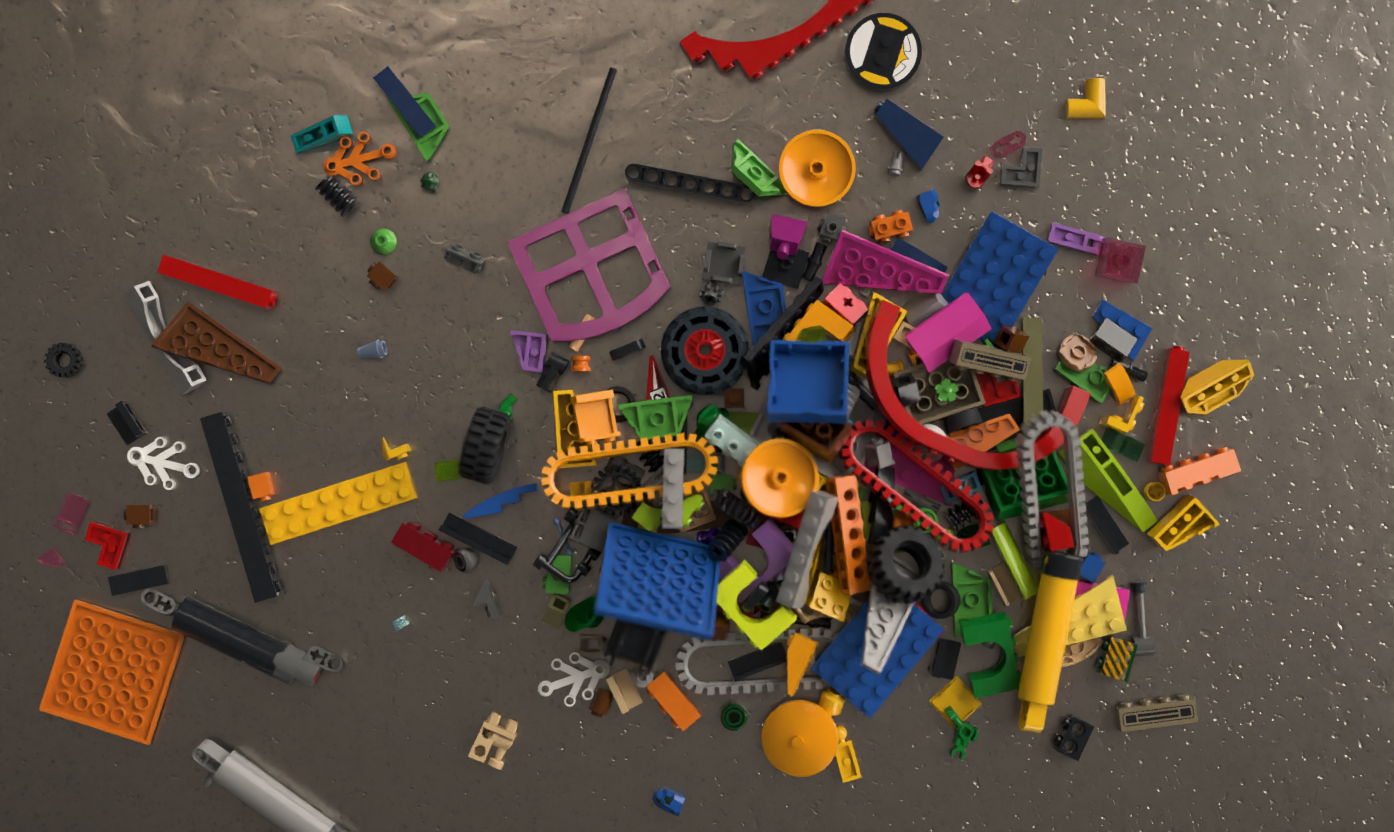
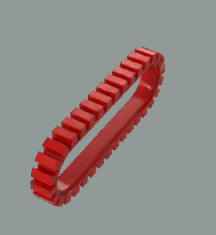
(963, 544)

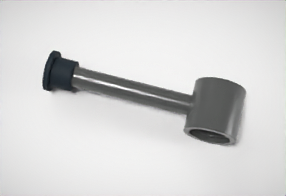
(1145, 643)

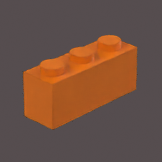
(672, 701)

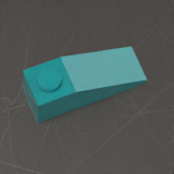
(321, 133)

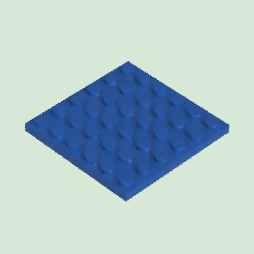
(658, 581)

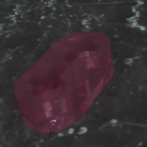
(1006, 140)

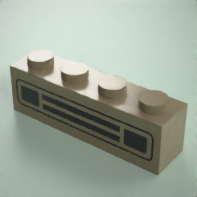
(989, 359)
(1156, 714)

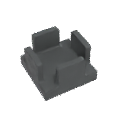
(723, 263)

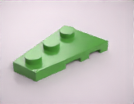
(1090, 380)

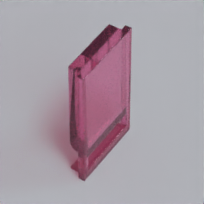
(72, 512)

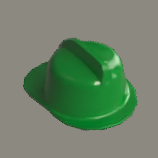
(706, 417)
(583, 616)

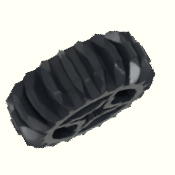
(614, 473)
(738, 509)

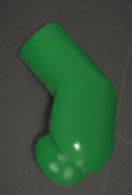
(506, 404)

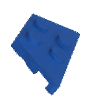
(764, 303)

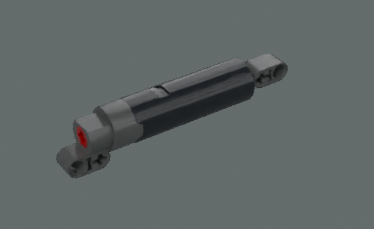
(243, 640)

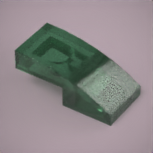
(1123, 444)

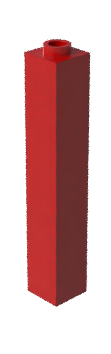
(217, 282)
(1168, 405)

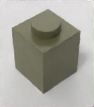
(556, 611)

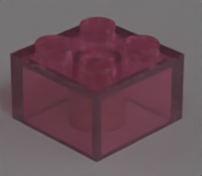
(1120, 260)

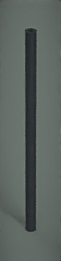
(589, 140)

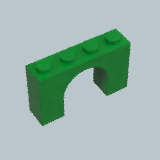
(1003, 676)

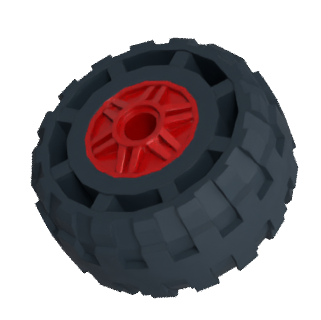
(700, 372)

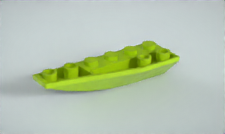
(1110, 482)

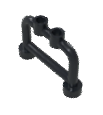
(583, 567)

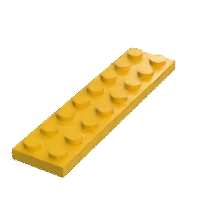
(338, 503)

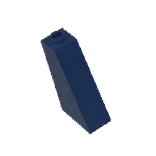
(908, 132)

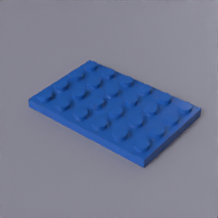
(1000, 271)
(866, 690)

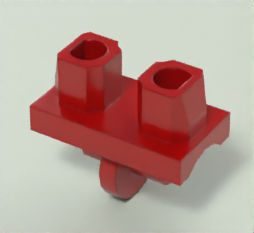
(979, 173)

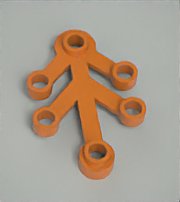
(356, 159)

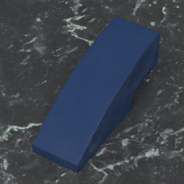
(914, 253)

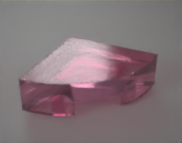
(51, 558)

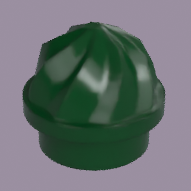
(429, 181)

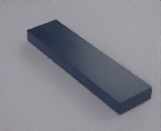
(404, 102)

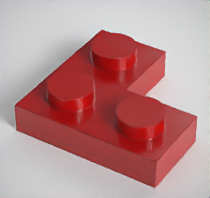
(997, 392)
(112, 543)

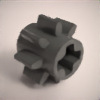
(711, 293)

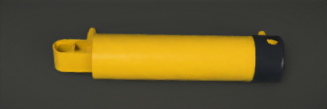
(1047, 637)

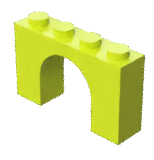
(761, 630)

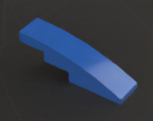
(494, 504)

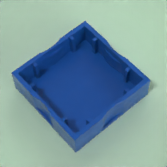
(808, 381)

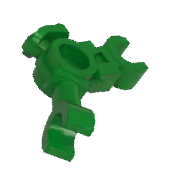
(964, 732)

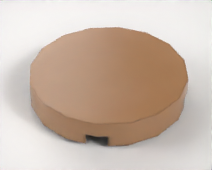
(1077, 352)

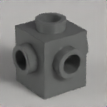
(831, 220)

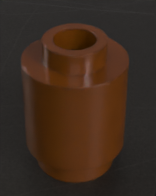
(601, 702)

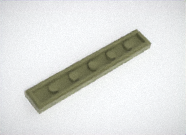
(1034, 380)

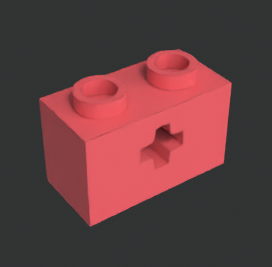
(840, 298)

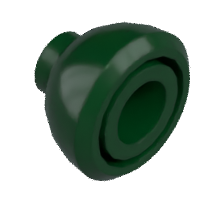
(734, 717)

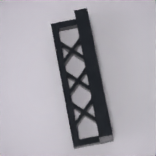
(478, 538)

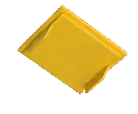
(958, 697)

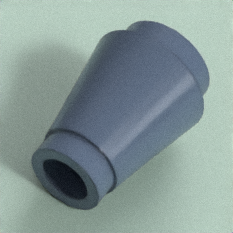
(375, 349)

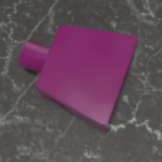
(785, 235)

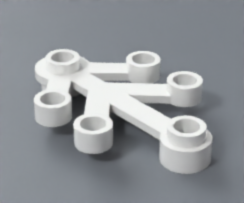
(160, 462)
(577, 677)

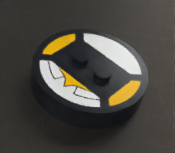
(883, 52)

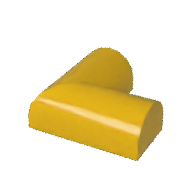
(1092, 106)

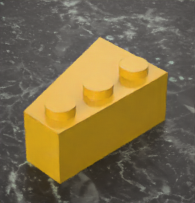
(1182, 523)

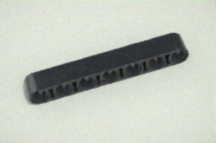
(681, 178)

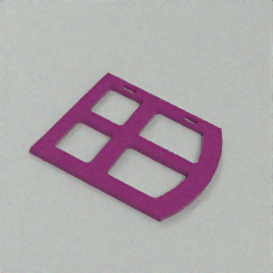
(586, 260)

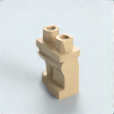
(494, 735)

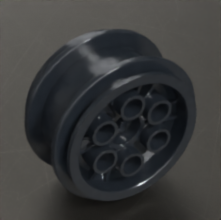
(635, 645)

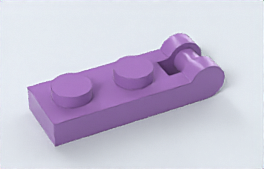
(1074, 238)

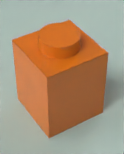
(261, 486)

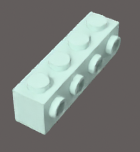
(730, 439)

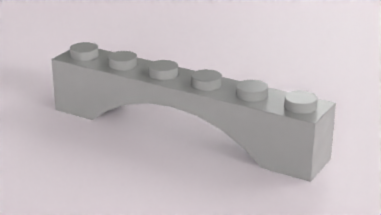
(147, 309)
(796, 578)

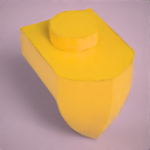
(399, 452)

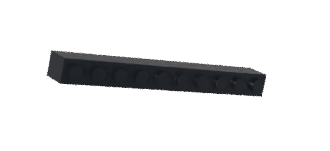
(240, 506)

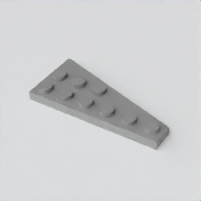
(885, 622)

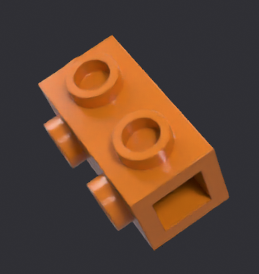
(886, 227)

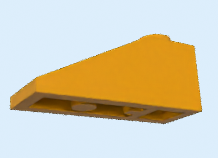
(798, 658)

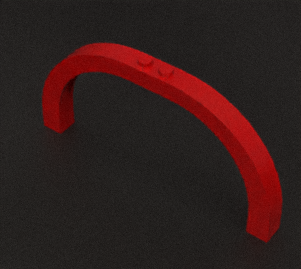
(878, 379)

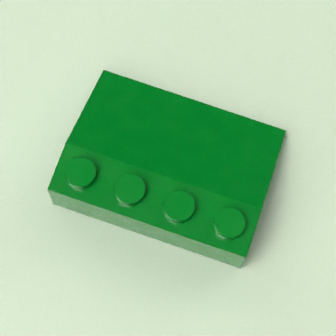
(1004, 487)

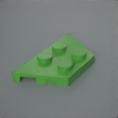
(430, 142)
(754, 172)
(657, 416)
(974, 593)

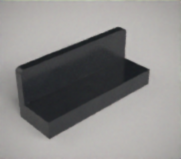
(1105, 525)
(757, 661)

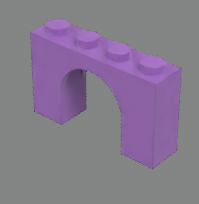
(778, 550)

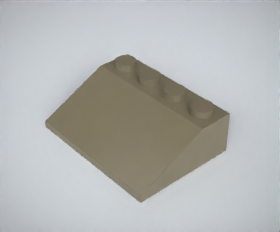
(930, 408)

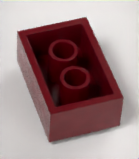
(424, 545)

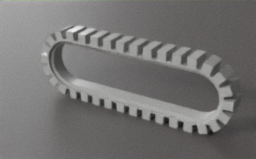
(1029, 491)
(732, 640)

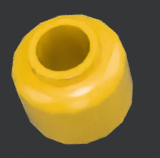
(831, 701)

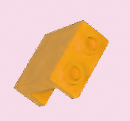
(595, 417)

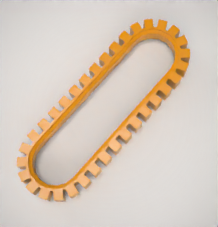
(632, 449)

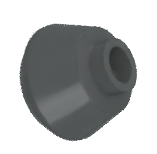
(465, 559)

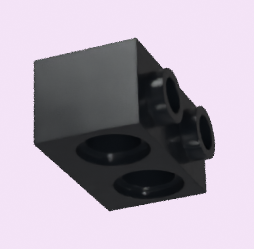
(1078, 739)

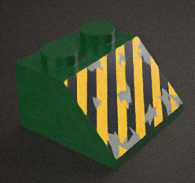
(1116, 658)

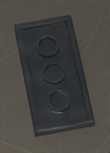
(1015, 409)

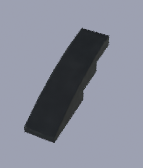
(881, 512)

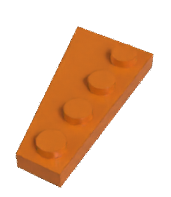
(985, 435)

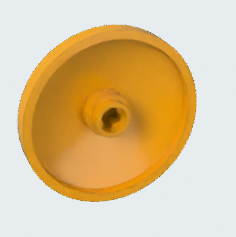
(817, 168)
(779, 477)
(799, 738)

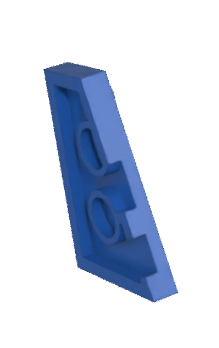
(1125, 321)

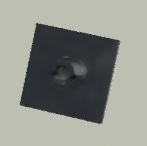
(788, 270)

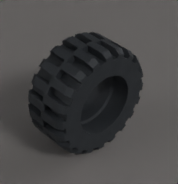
(484, 445)
(921, 548)

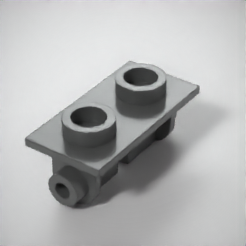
(456, 254)

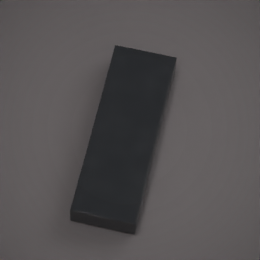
(138, 580)

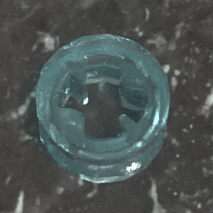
(400, 623)

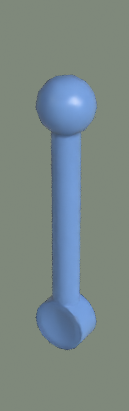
(569, 551)

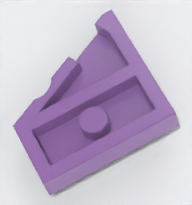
(531, 349)

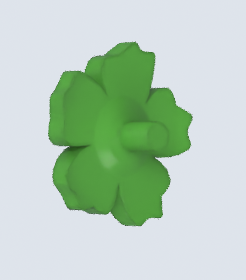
(946, 390)

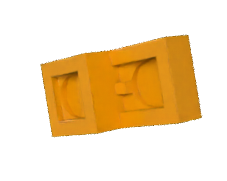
(1120, 383)

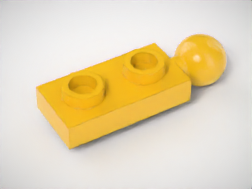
(846, 757)

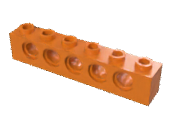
(843, 543)

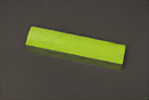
(1013, 560)

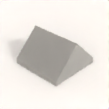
(923, 307)

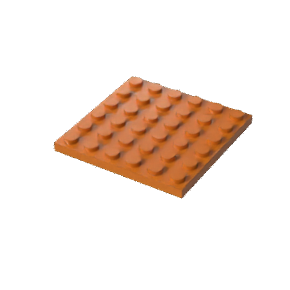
(112, 672)

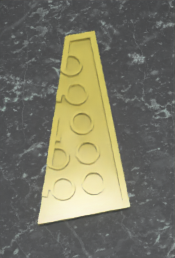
(1093, 616)

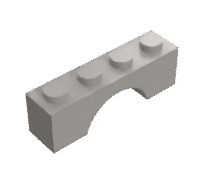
(673, 488)

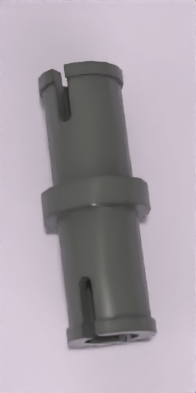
(921, 501)

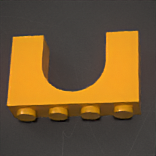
(817, 315)

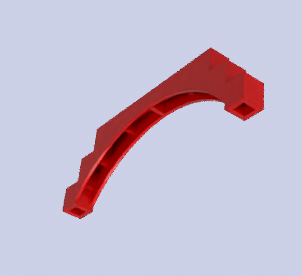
(765, 53)

